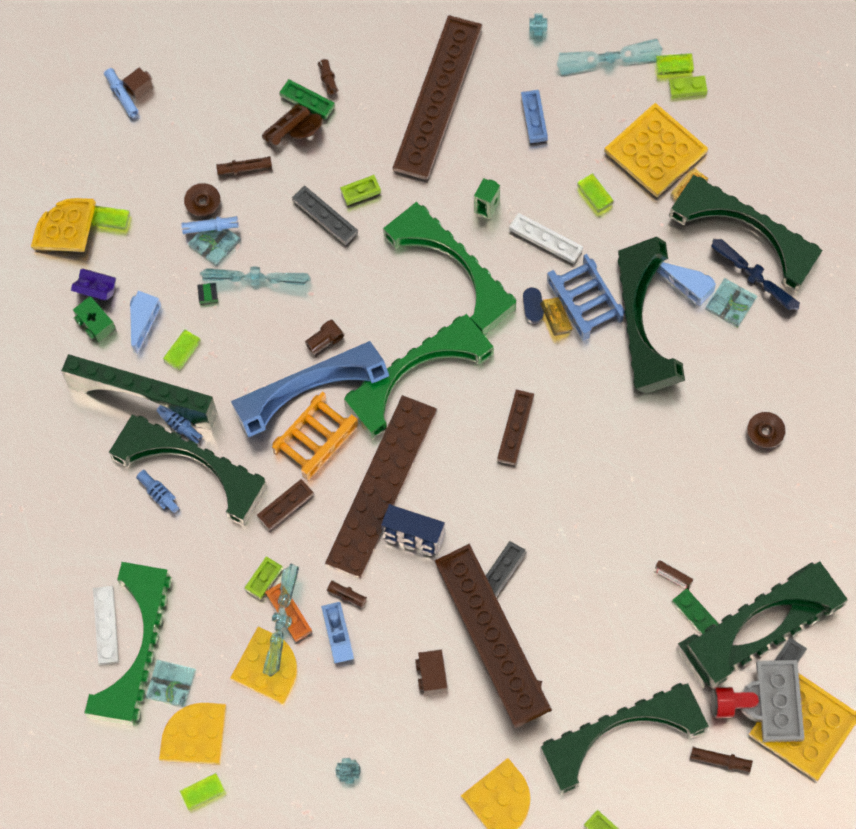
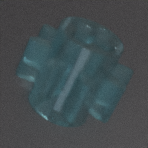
(538, 24)
(348, 770)

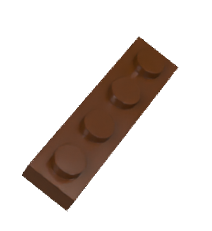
(515, 427)

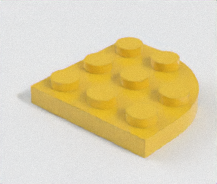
(65, 226)
(251, 665)
(194, 734)
(500, 798)

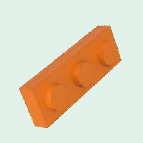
(299, 627)

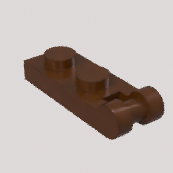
(285, 124)

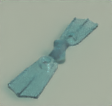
(640, 52)
(255, 276)
(287, 586)

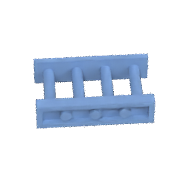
(574, 311)

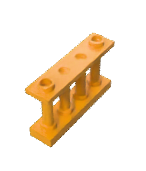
(321, 453)

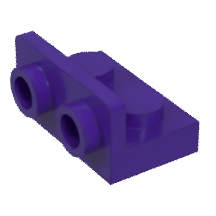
(94, 284)

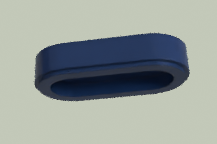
(532, 307)

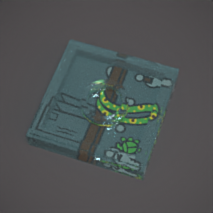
(214, 244)
(731, 302)
(171, 683)

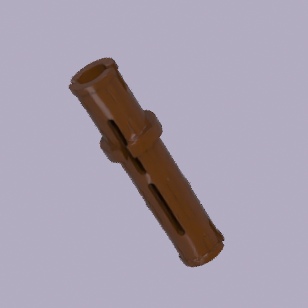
(241, 166)
(721, 759)

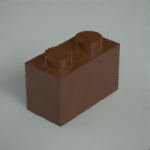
(432, 672)

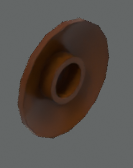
(307, 127)
(199, 193)
(769, 422)

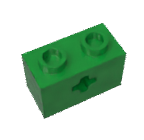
(487, 198)
(102, 323)

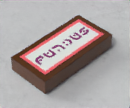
(673, 575)

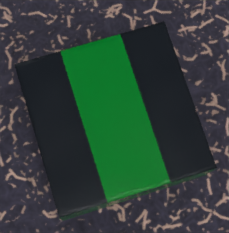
(207, 293)

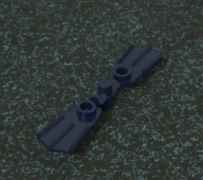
(755, 274)

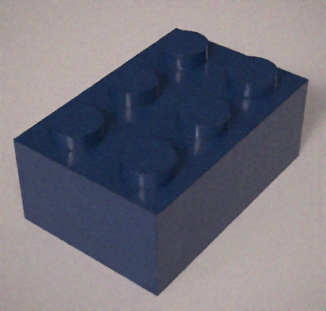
(413, 530)

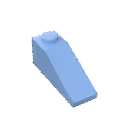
(690, 282)
(143, 312)
(337, 632)

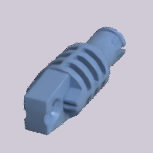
(179, 423)
(158, 491)

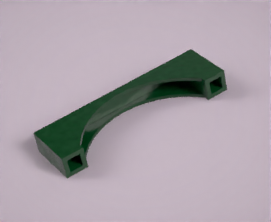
(704, 200)
(637, 267)
(89, 375)
(144, 439)
(810, 588)
(742, 654)
(673, 708)

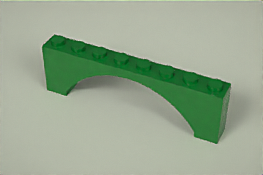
(418, 227)
(458, 340)
(121, 700)

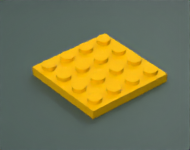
(656, 150)
(825, 727)

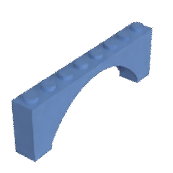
(354, 364)

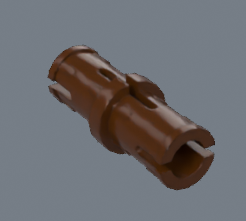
(327, 77)
(347, 594)

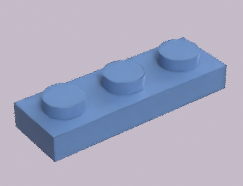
(534, 116)

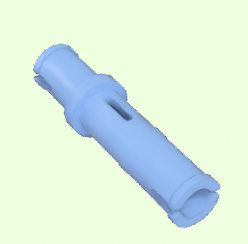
(117, 86)
(210, 225)

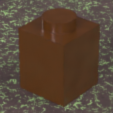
(138, 83)

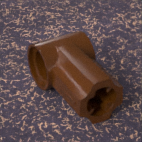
(328, 334)

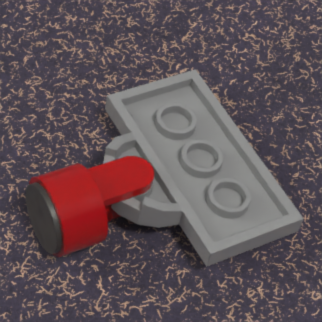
(769, 700)

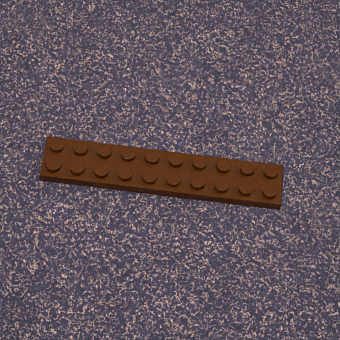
(437, 97)
(381, 487)
(493, 636)

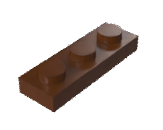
(285, 504)

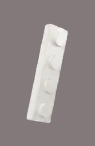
(546, 238)
(105, 625)

